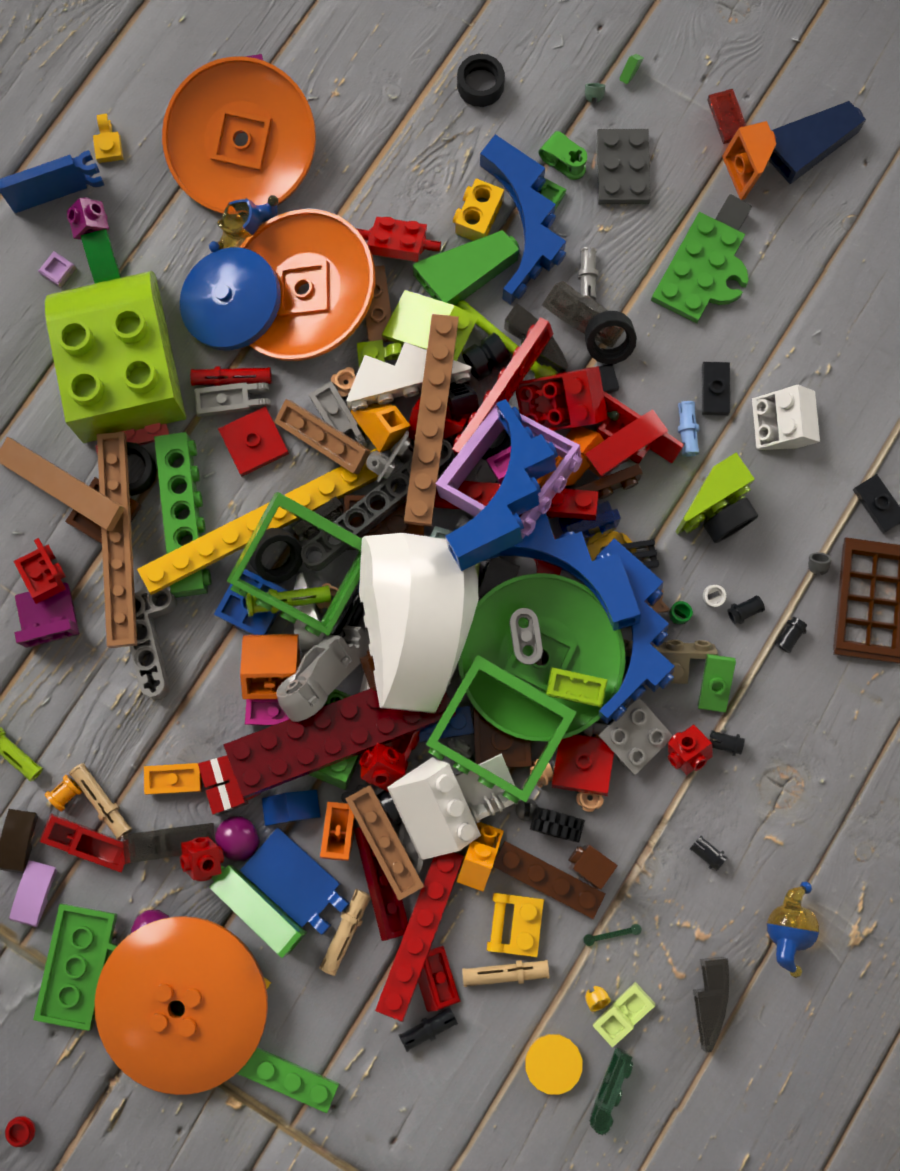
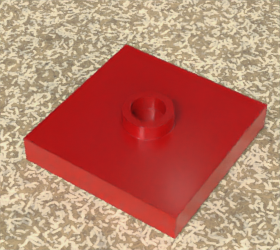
(253, 441)
(583, 765)

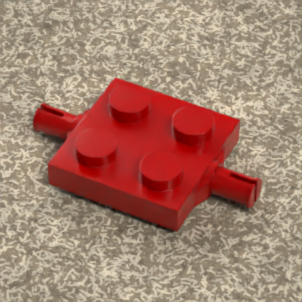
(398, 239)

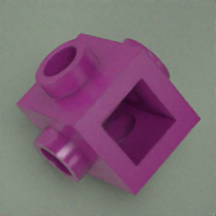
(86, 217)

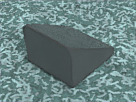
(734, 212)

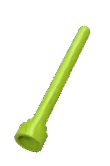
(489, 328)

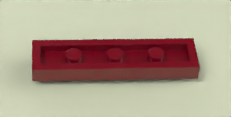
(387, 908)

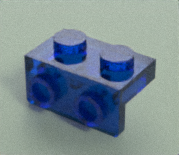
(605, 522)

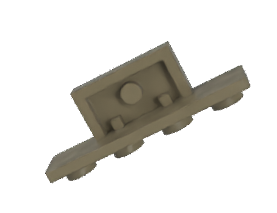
(679, 655)

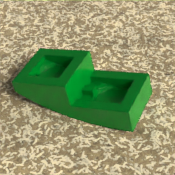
(100, 256)

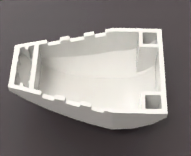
(415, 616)

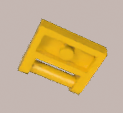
(525, 925)

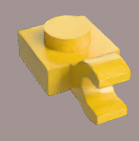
(107, 143)

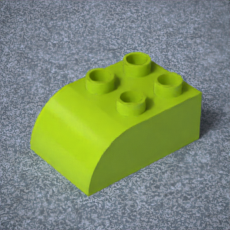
(113, 356)

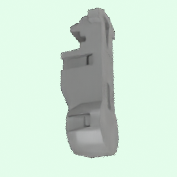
(322, 672)

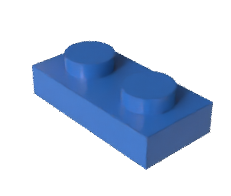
(457, 726)

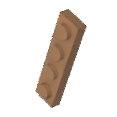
(322, 436)
(384, 842)

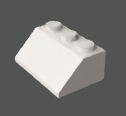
(434, 809)

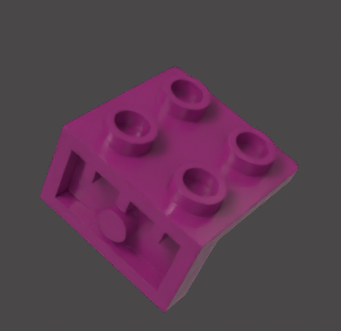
(47, 620)

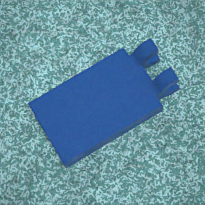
(49, 181)
(294, 881)

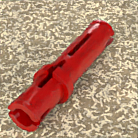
(199, 377)

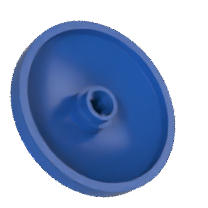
(230, 298)

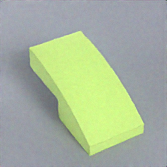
(623, 1014)

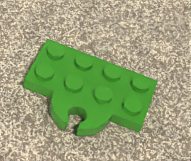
(702, 269)
(73, 966)

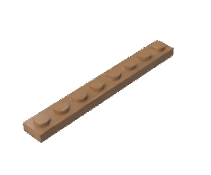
(431, 420)
(117, 545)

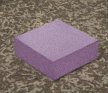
(57, 269)

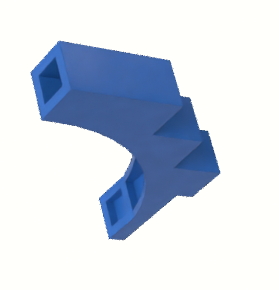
(523, 181)
(499, 522)
(603, 576)
(646, 662)

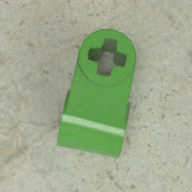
(563, 154)

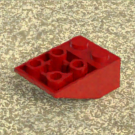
(564, 399)

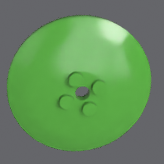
(572, 634)

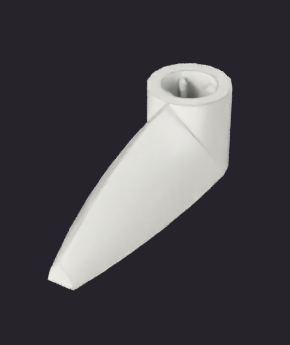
(306, 639)

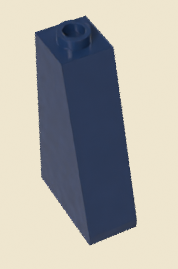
(813, 138)

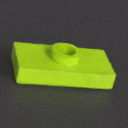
(576, 687)

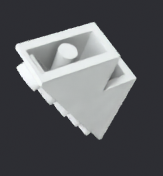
(383, 382)

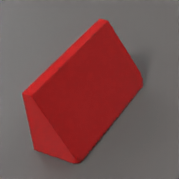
(437, 981)

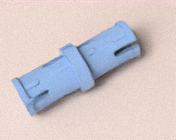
(688, 428)

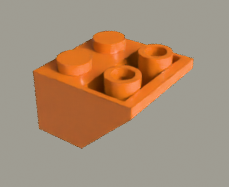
(267, 663)

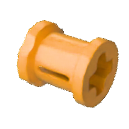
(63, 793)

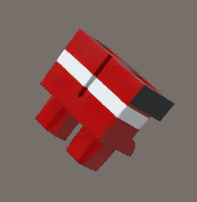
(225, 796)

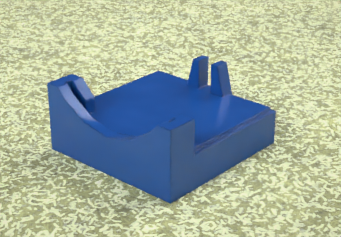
(234, 607)

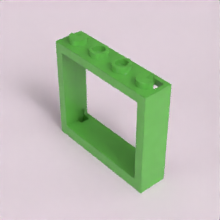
(267, 600)
(486, 777)

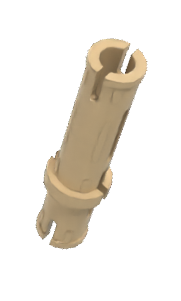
(107, 810)
(350, 921)
(506, 973)

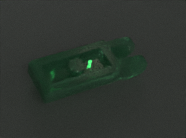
(610, 1092)

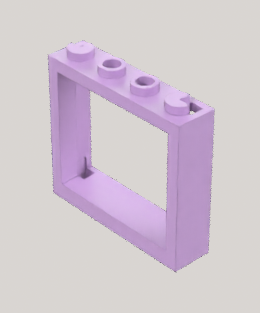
(477, 447)

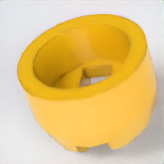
(597, 999)

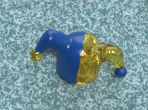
(242, 220)
(792, 928)

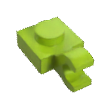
(377, 350)

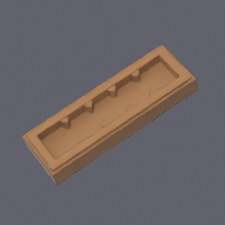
(379, 310)

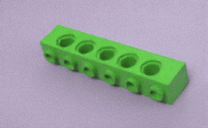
(169, 449)

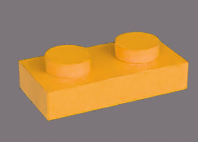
(172, 779)

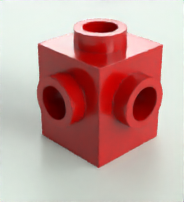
(689, 750)
(382, 766)
(201, 858)

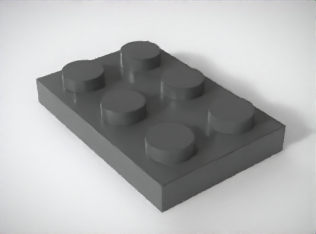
(623, 166)

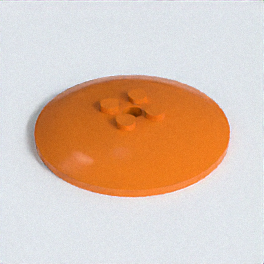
(233, 99)
(341, 276)
(221, 997)

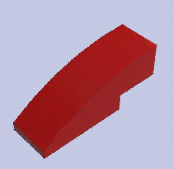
(626, 443)
(84, 842)

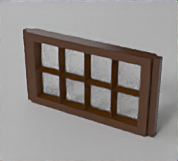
(869, 601)

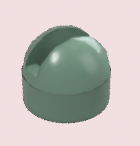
(594, 90)

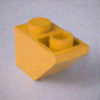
(382, 424)
(480, 857)

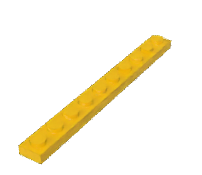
(236, 534)

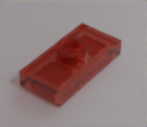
(726, 114)

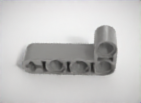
(151, 643)

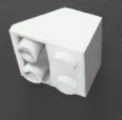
(786, 419)

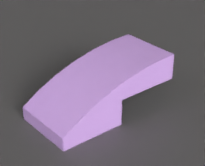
(32, 893)

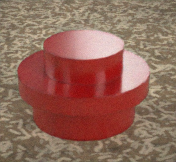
(20, 1131)

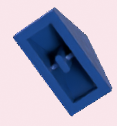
(291, 807)

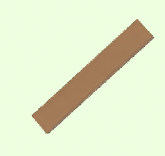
(60, 484)

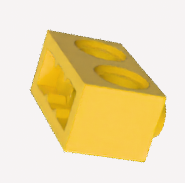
(482, 212)

